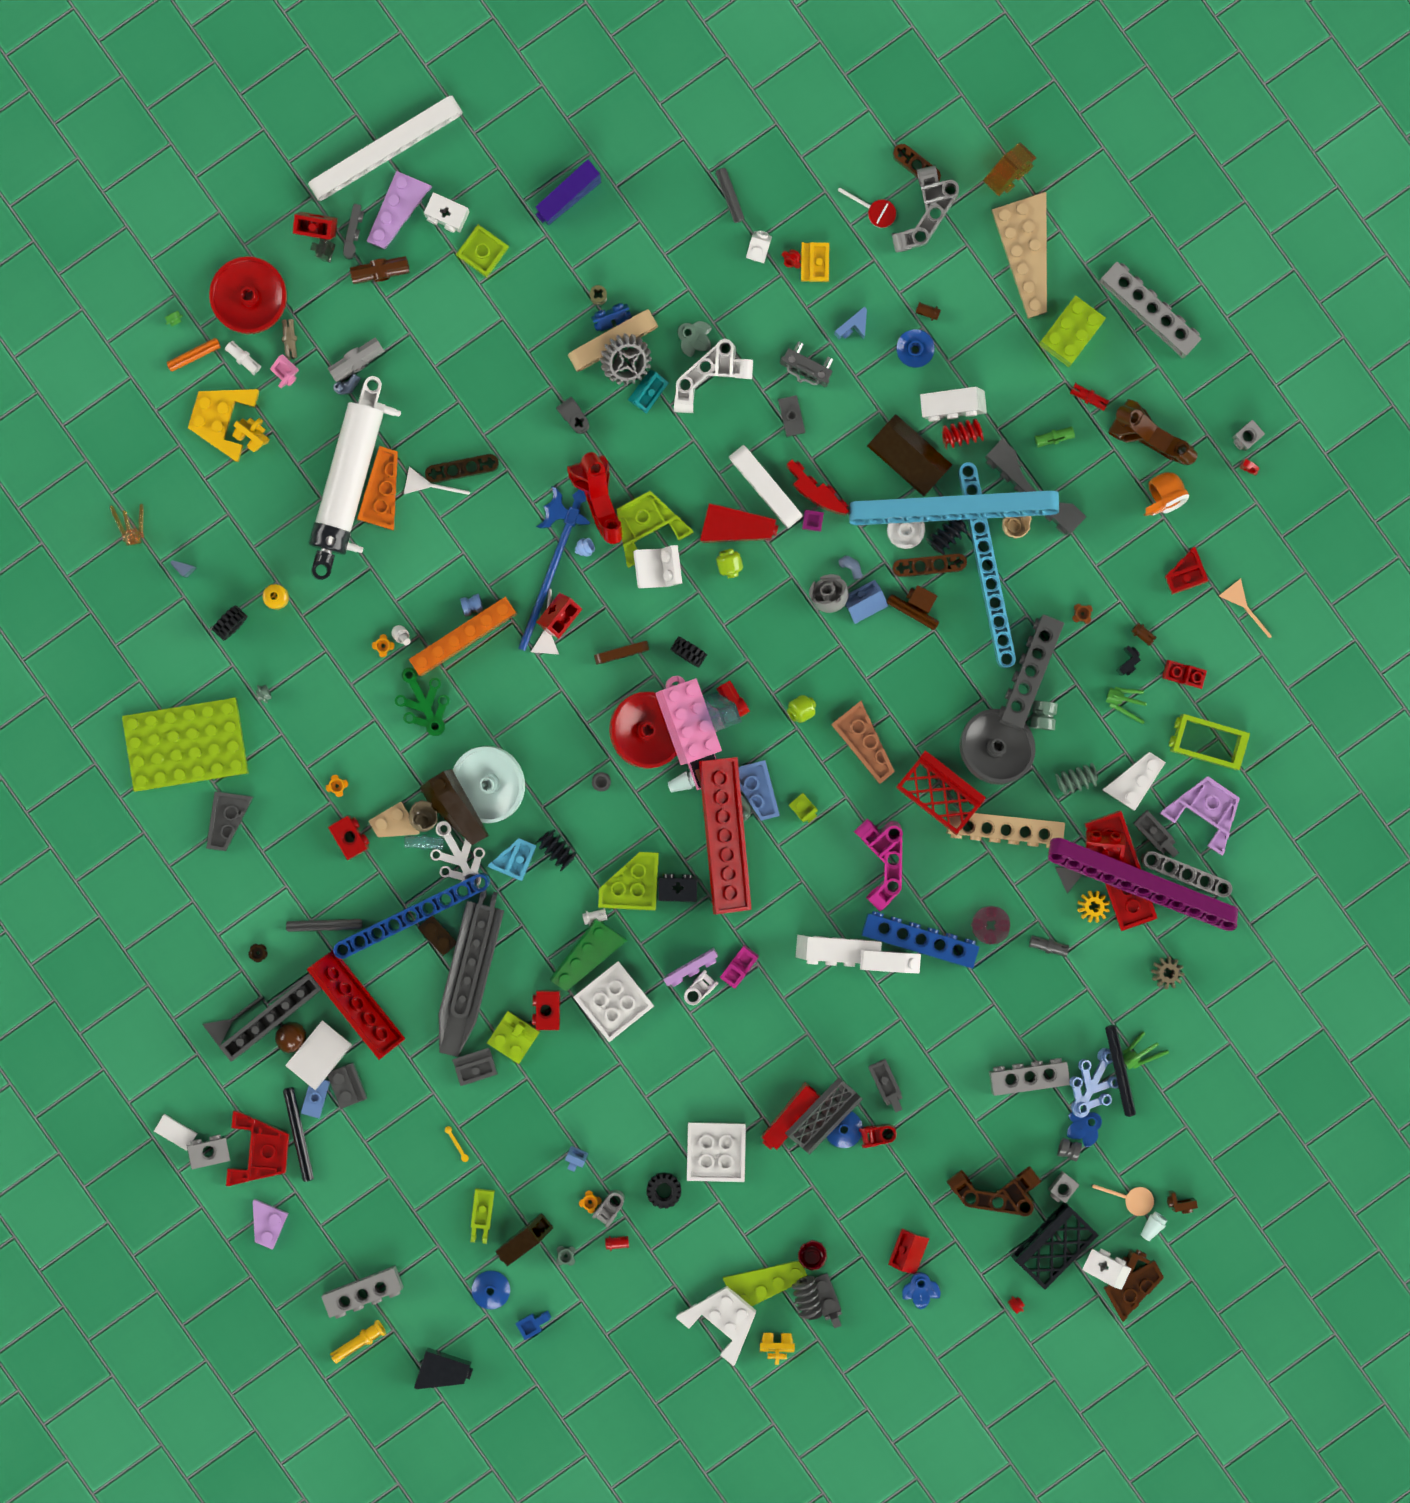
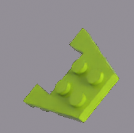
(644, 517)

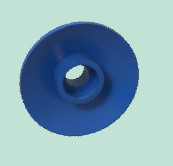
(920, 340)
(851, 1137)
(493, 1280)

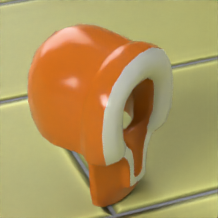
(1167, 492)

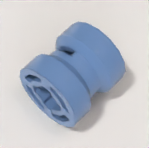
(471, 605)

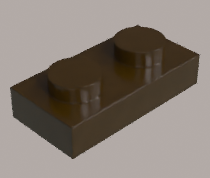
(437, 935)

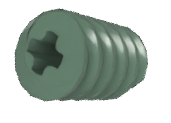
(1077, 778)

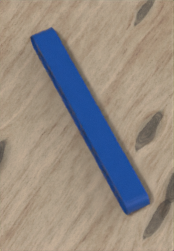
(404, 922)

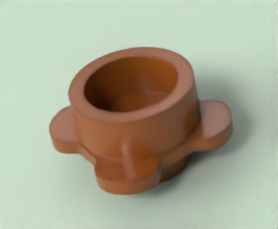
(1087, 613)

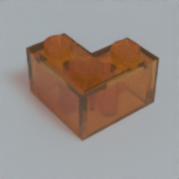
(1010, 168)

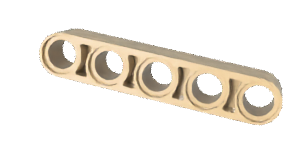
(591, 351)

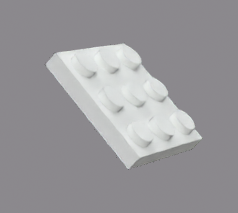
(613, 1001)
(716, 1152)

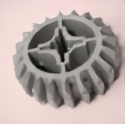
(612, 370)

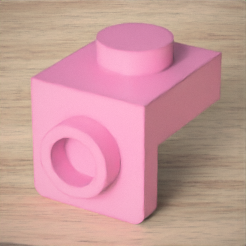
(284, 370)

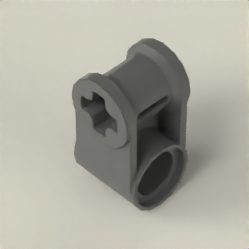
(572, 413)

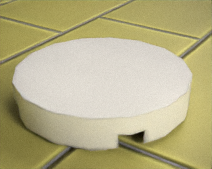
(906, 534)

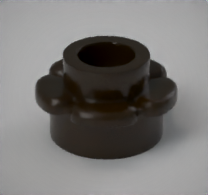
(253, 955)

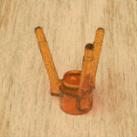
(130, 535)

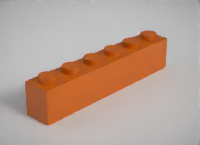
(463, 636)

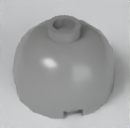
(829, 593)

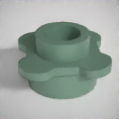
(263, 693)
(566, 1260)

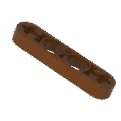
(929, 565)

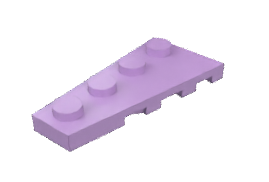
(400, 201)

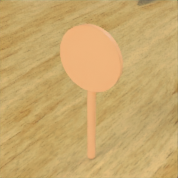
(1138, 1200)

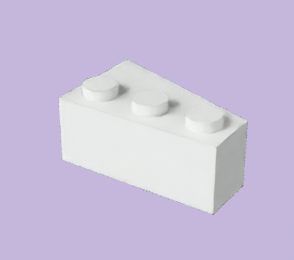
(953, 403)

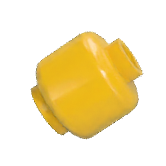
(281, 599)

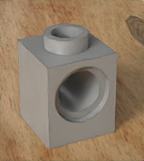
(1255, 432)
(1063, 1178)

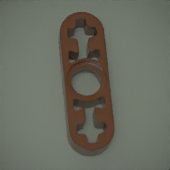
(916, 156)
(621, 652)

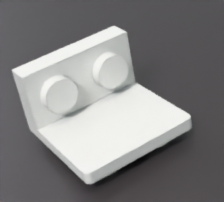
(658, 567)

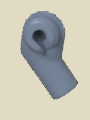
(347, 387)
(852, 564)

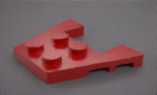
(267, 1150)

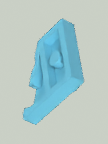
(515, 859)

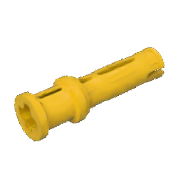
(364, 1338)

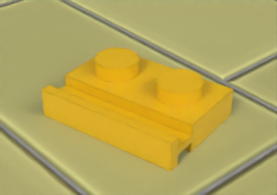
(815, 262)

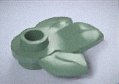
(697, 339)

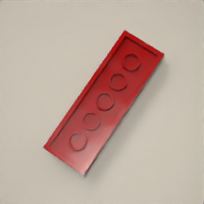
(1128, 908)
(356, 1004)

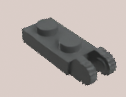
(353, 232)

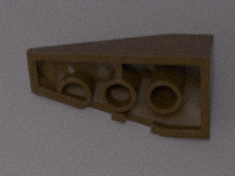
(454, 806)

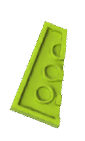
(765, 1282)

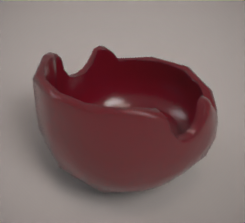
(812, 1255)

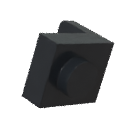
(1129, 666)

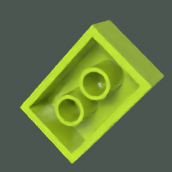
(1072, 331)

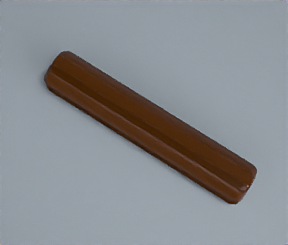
(913, 612)

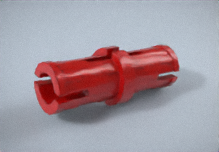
(1089, 396)

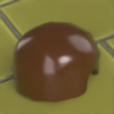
(290, 1037)

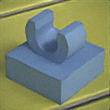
(576, 1158)

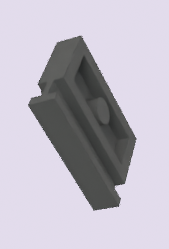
(475, 1066)
(347, 1085)

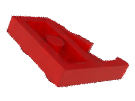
(1187, 573)

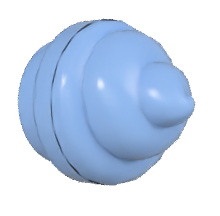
(585, 547)

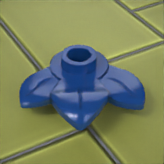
(1082, 1129)
(921, 1293)

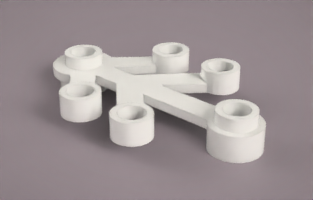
(459, 858)

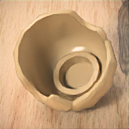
(1016, 526)

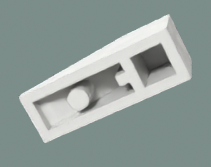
(890, 961)

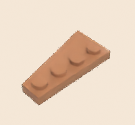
(862, 739)

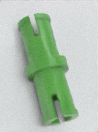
(1054, 437)

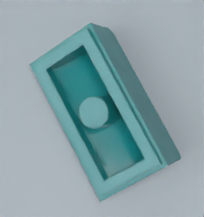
(648, 391)

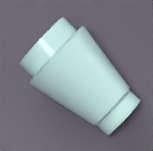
(681, 782)
(1153, 1226)

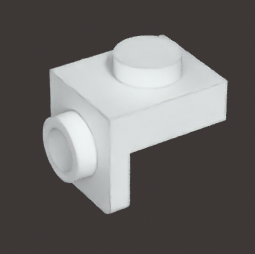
(759, 246)

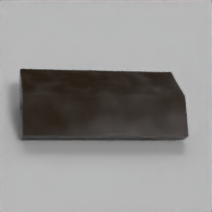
(909, 455)

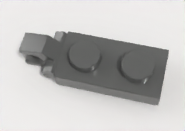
(1156, 833)
(886, 1084)
(828, 1299)

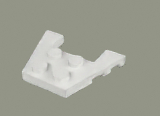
(728, 1314)

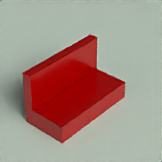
(908, 1251)

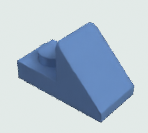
(857, 322)

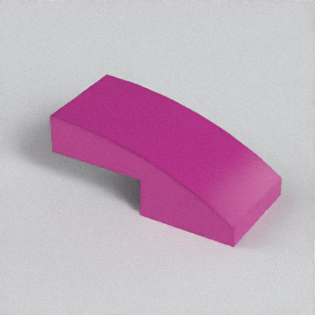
(739, 966)

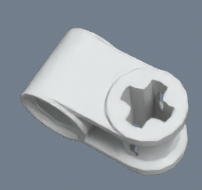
(701, 987)

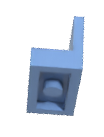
(865, 601)

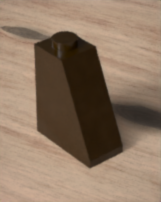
(524, 1240)

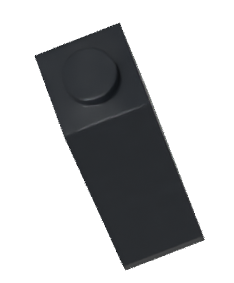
(442, 1370)

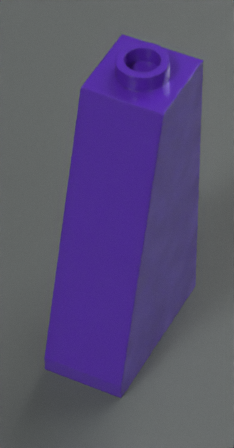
(568, 193)

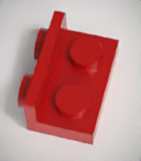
(1107, 843)

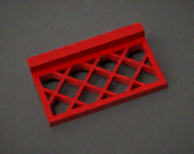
(953, 782)

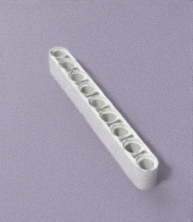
(385, 148)

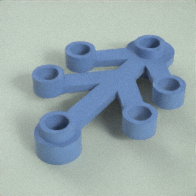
(1092, 1085)

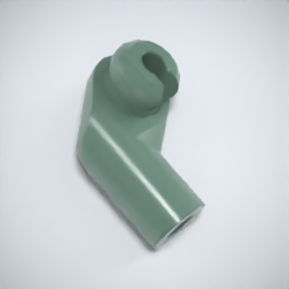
(746, 808)

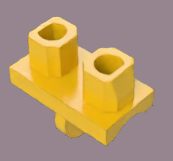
(252, 430)
(785, 1346)

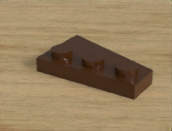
(1135, 1289)

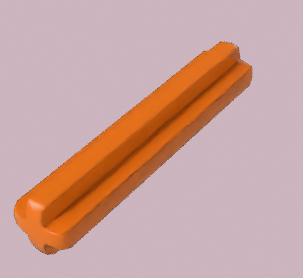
(193, 354)

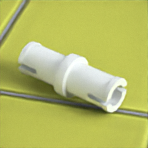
(242, 357)

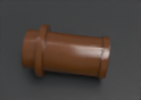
(928, 311)
(1145, 635)

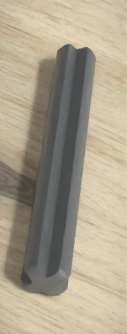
(320, 925)

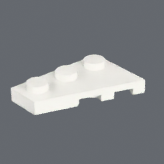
(1134, 782)

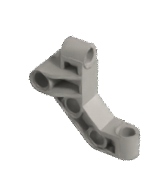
(934, 198)

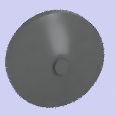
(996, 750)

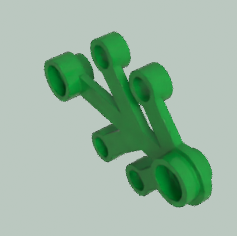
(424, 704)

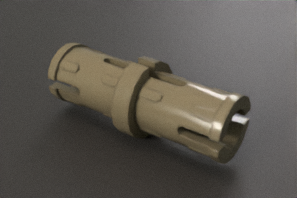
(289, 338)

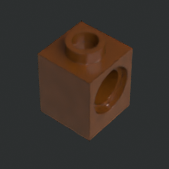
(921, 599)

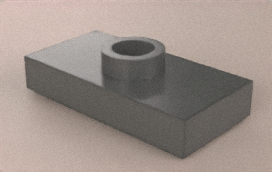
(791, 416)

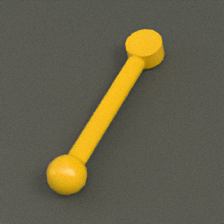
(464, 1157)

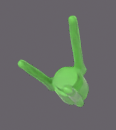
(1116, 696)
(1133, 1059)

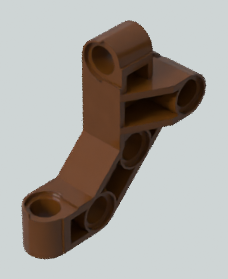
(1135, 424)
(1012, 1193)

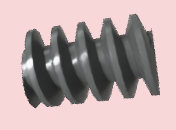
(807, 1298)

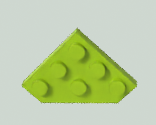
(632, 885)

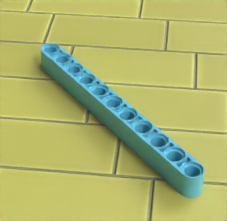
(954, 507)
(991, 574)

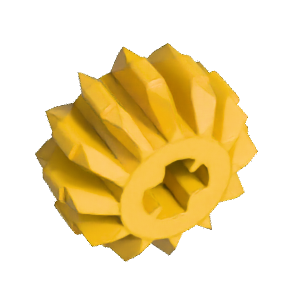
(1096, 900)

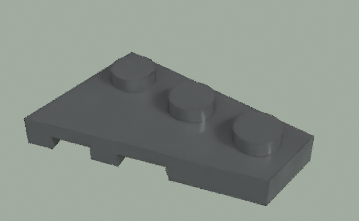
(225, 818)

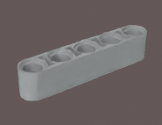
(1196, 874)

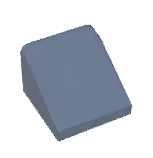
(184, 569)

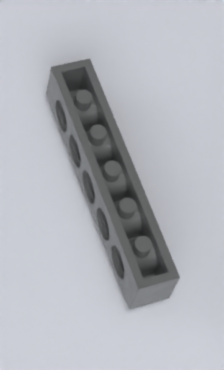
(1053, 629)
(270, 1018)

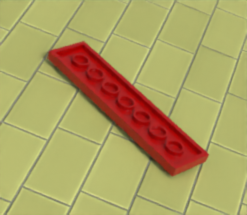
(725, 835)

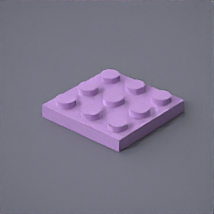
(691, 968)

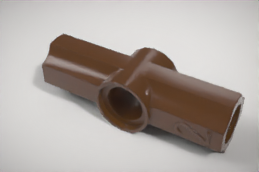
(379, 270)

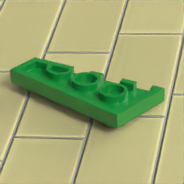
(591, 949)

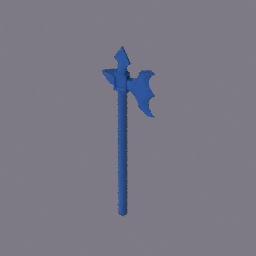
(555, 511)

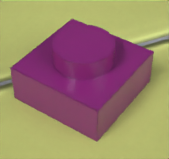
(812, 520)

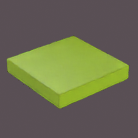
(482, 250)

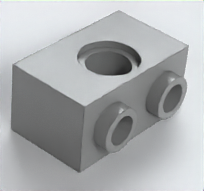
(219, 1155)

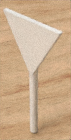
(416, 482)
(546, 643)

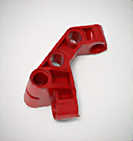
(593, 478)

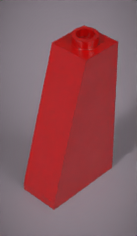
(733, 525)
(795, 1108)

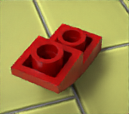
(1184, 674)

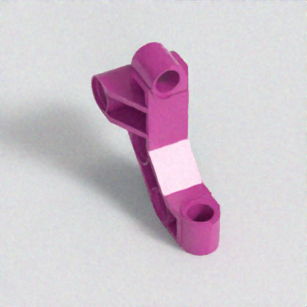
(883, 845)

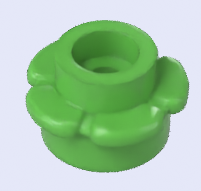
(173, 318)

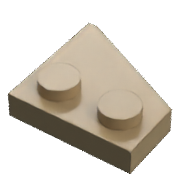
(393, 822)

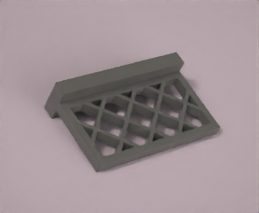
(830, 1117)

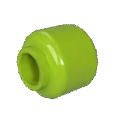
(729, 563)
(801, 708)

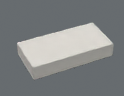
(175, 1132)

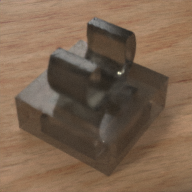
(323, 250)

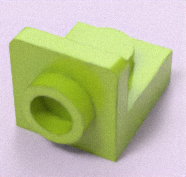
(803, 808)

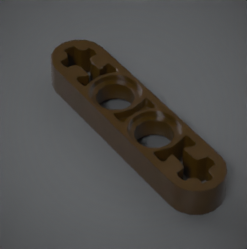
(462, 471)

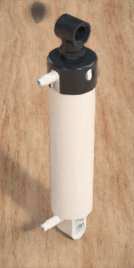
(347, 478)

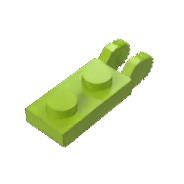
(482, 1213)

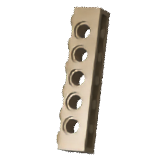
(1054, 829)

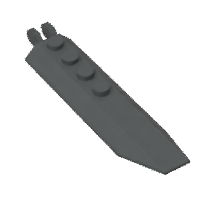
(468, 973)

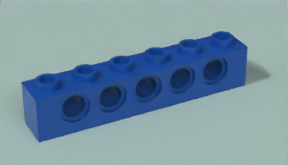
(966, 958)

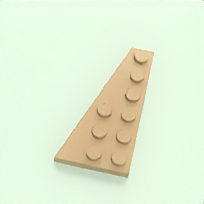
(1024, 239)

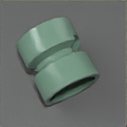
(1043, 715)

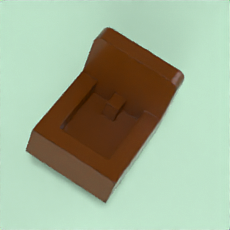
(1184, 1206)
(1133, 1257)

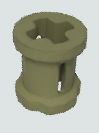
(598, 289)

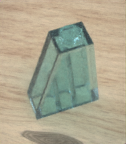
(721, 711)

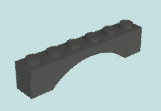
(1005, 460)

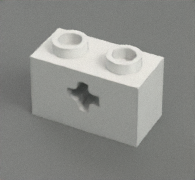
(439, 204)
(1097, 1267)

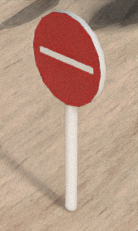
(880, 213)

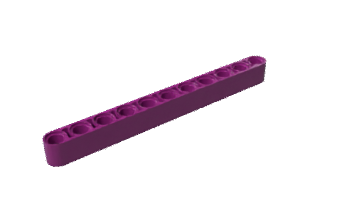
(1143, 884)

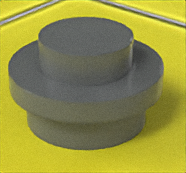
(601, 781)

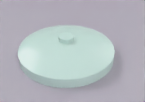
(491, 782)

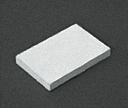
(318, 1055)

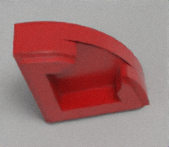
(1249, 467)

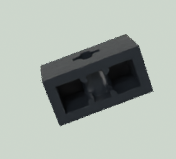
(666, 892)

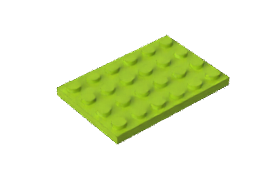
(185, 744)

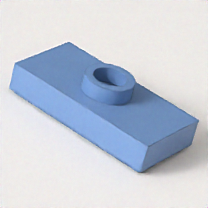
(315, 1100)

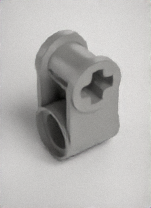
(607, 1210)

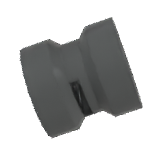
(1069, 1149)

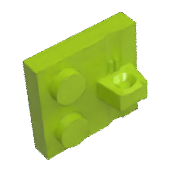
(513, 1037)

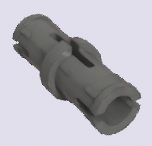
(1049, 946)

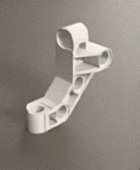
(721, 366)

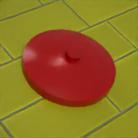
(248, 295)
(641, 732)

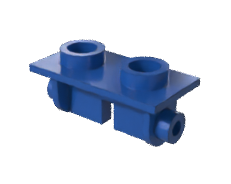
(604, 318)

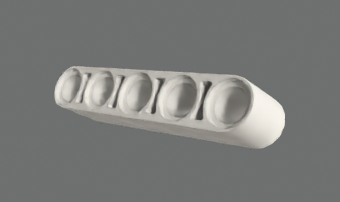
(765, 486)

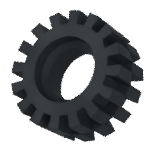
(229, 622)
(688, 651)
(672, 1182)

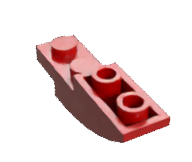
(821, 496)

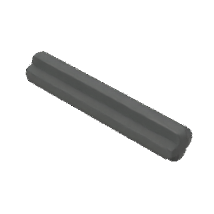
(729, 195)

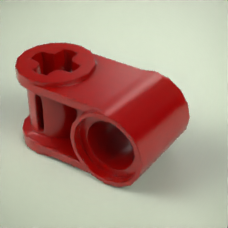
(876, 1136)

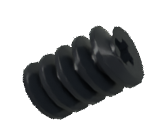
(947, 535)
(556, 849)

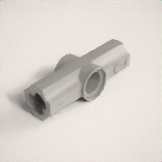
(356, 360)

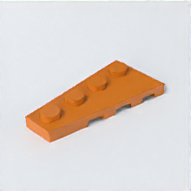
(380, 494)

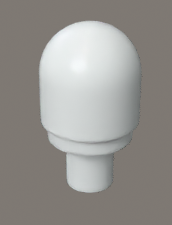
(400, 634)

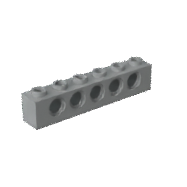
(1152, 320)

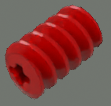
(961, 433)

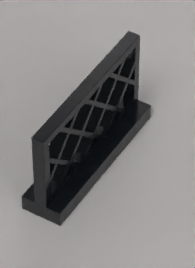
(1040, 1237)

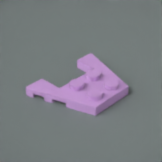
(1210, 803)

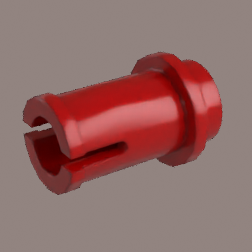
(616, 1242)

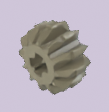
(1170, 966)

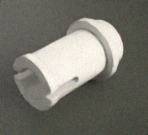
(589, 917)

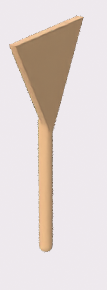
(1236, 595)

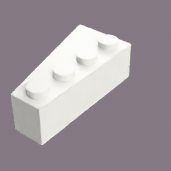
(833, 949)

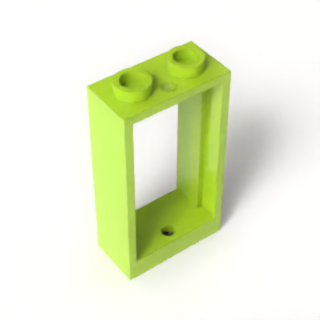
(1239, 750)

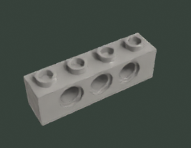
(1059, 1078)
(389, 1277)

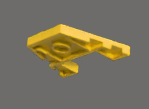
(213, 414)

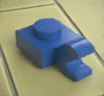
(530, 1324)

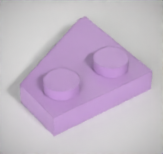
(267, 1223)

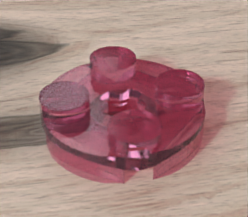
(991, 936)

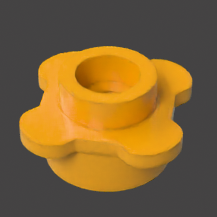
(388, 645)
(336, 780)
(595, 1201)

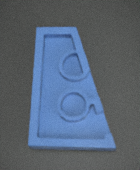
(758, 789)

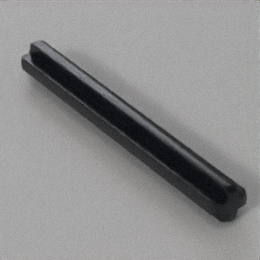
(1120, 1070)
(298, 1134)

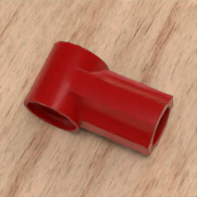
(728, 691)

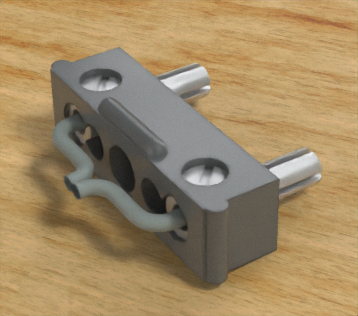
(806, 367)

